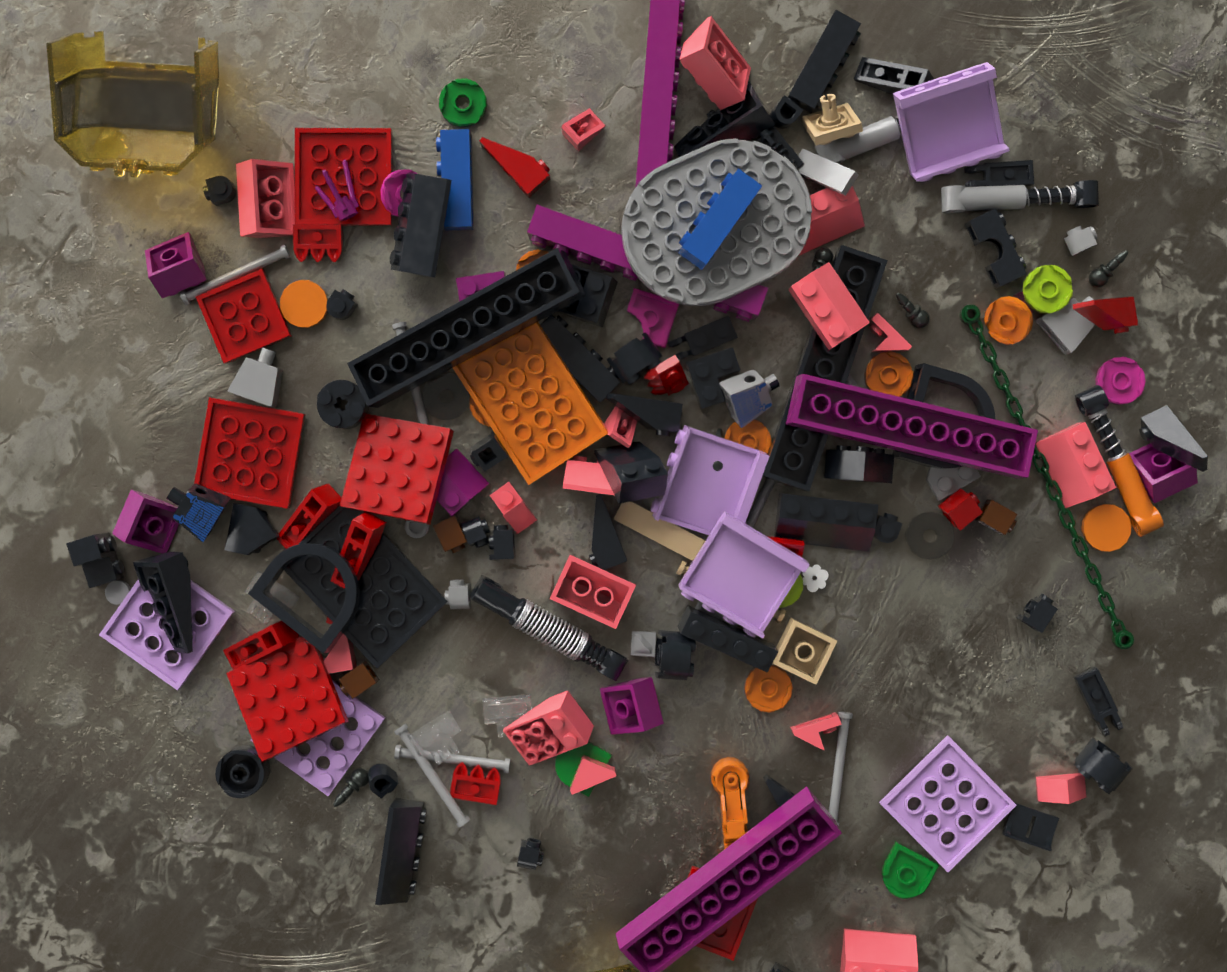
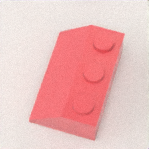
(716, 64)
(265, 198)
(832, 217)
(828, 305)
(1076, 464)
(585, 476)
(592, 591)
(878, 952)

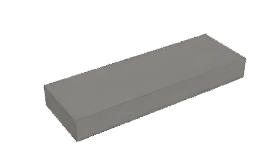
(826, 172)

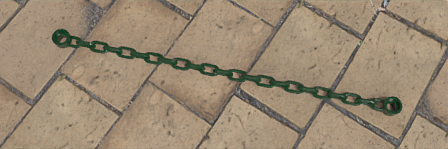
(1117, 636)

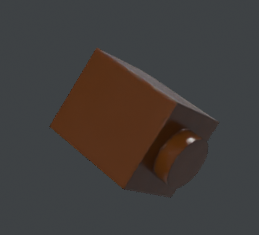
(997, 517)
(451, 534)
(358, 680)

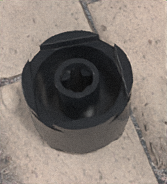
(634, 359)
(329, 401)
(674, 655)
(1103, 765)
(233, 780)

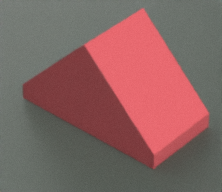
(582, 129)
(620, 427)
(341, 656)
(590, 773)
(1061, 788)

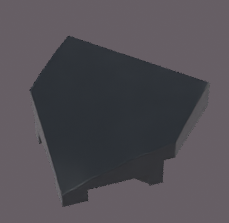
(249, 530)

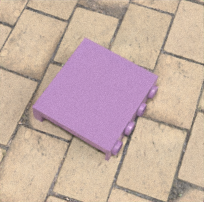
(950, 122)
(697, 492)
(741, 575)

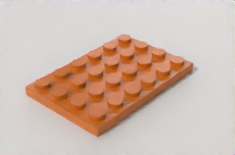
(531, 402)

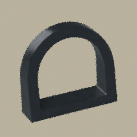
(917, 392)
(262, 594)

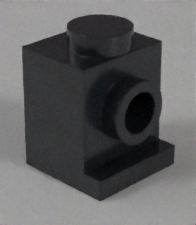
(485, 459)
(502, 543)
(1038, 613)

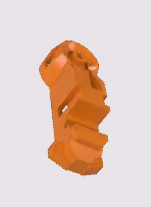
(735, 813)

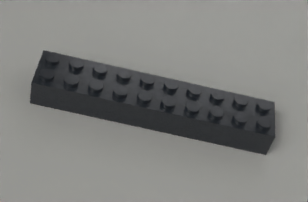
(467, 328)
(797, 450)

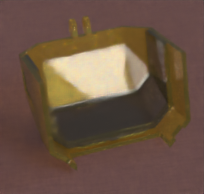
(131, 112)

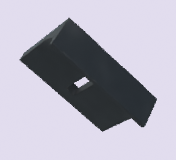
(1042, 829)

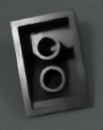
(632, 471)

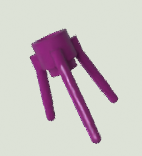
(343, 206)

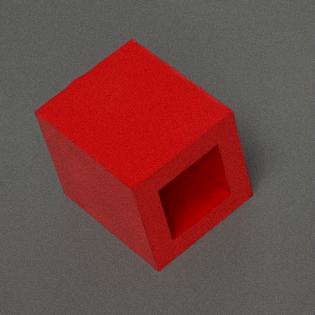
(961, 508)

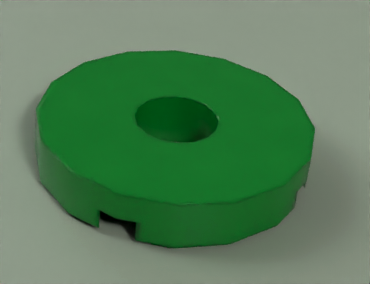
(463, 88)

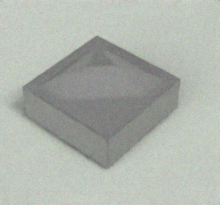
(643, 643)

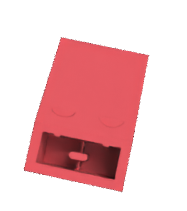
(550, 729)

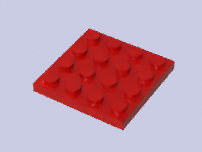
(369, 163)
(250, 452)
(397, 468)
(287, 698)

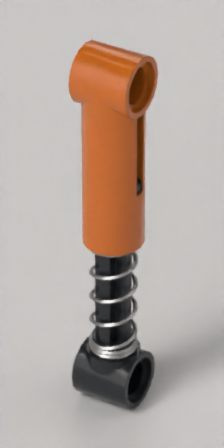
(1143, 515)

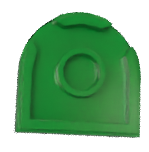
(568, 762)
(907, 872)

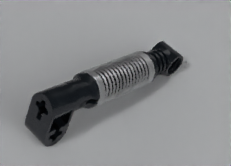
(553, 630)

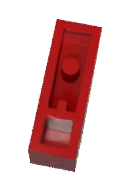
(520, 167)
(1110, 314)
(311, 512)
(360, 544)
(260, 644)

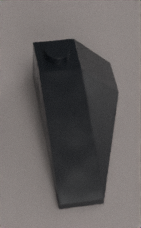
(740, 121)
(169, 585)

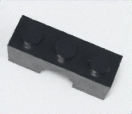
(991, 228)

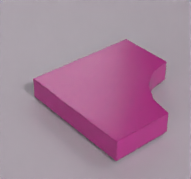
(654, 314)

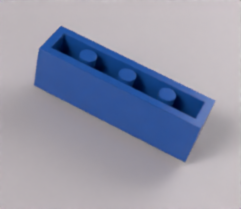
(457, 166)
(719, 219)

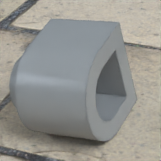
(1080, 239)
(458, 595)

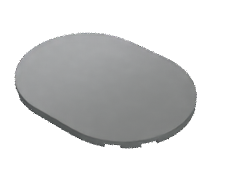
(756, 248)

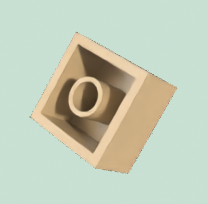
(804, 651)

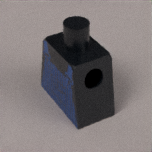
(198, 509)

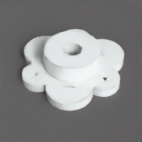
(821, 576)

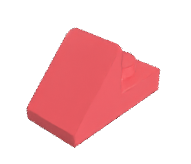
(892, 339)
(513, 507)
(810, 730)

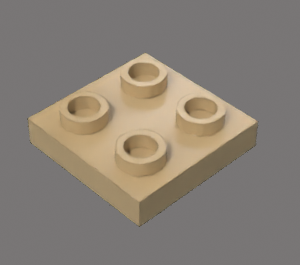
(832, 122)

